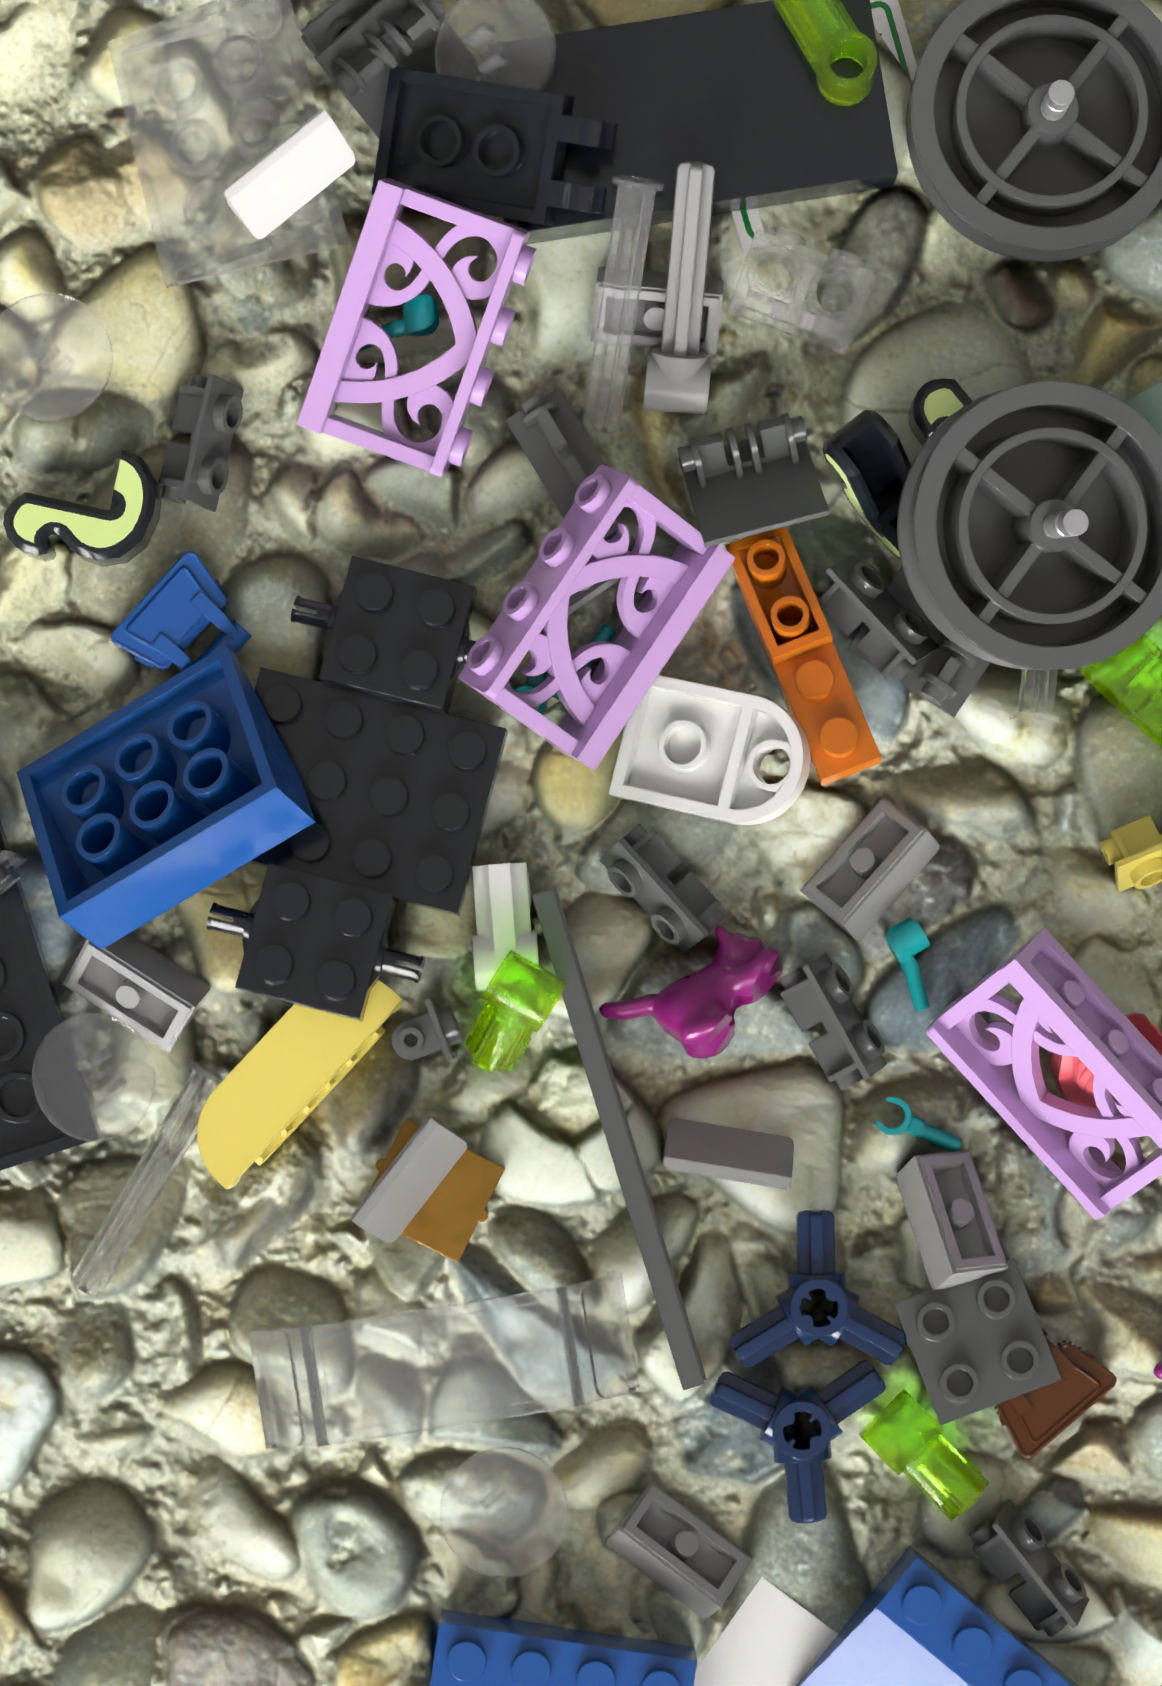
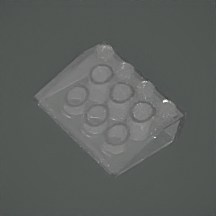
(202, 108)

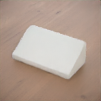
(289, 175)

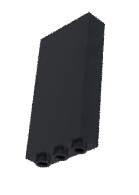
(719, 93)

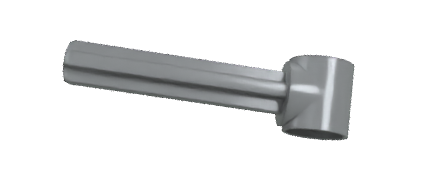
(678, 370)

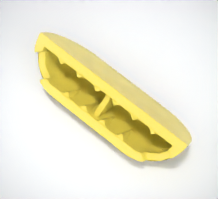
(284, 1083)

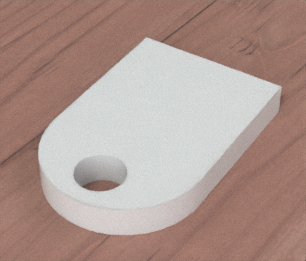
(704, 751)

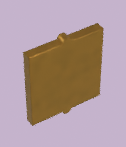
(455, 1205)

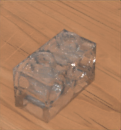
(796, 307)

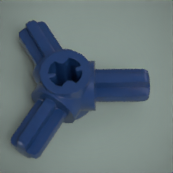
(789, 1323)
(772, 1412)

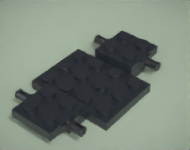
(389, 784)

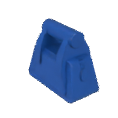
(176, 615)

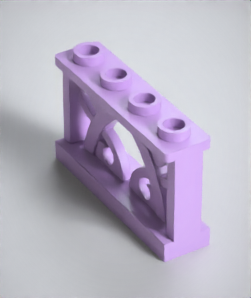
(343, 379)
(537, 616)
(1007, 1071)

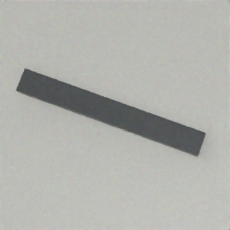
(620, 1140)

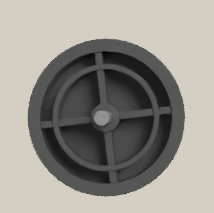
(1040, 124)
(1037, 526)

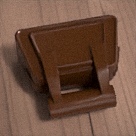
(1047, 1411)

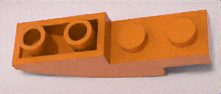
(802, 654)

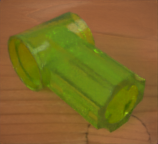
(828, 34)
(515, 1007)
(914, 1444)

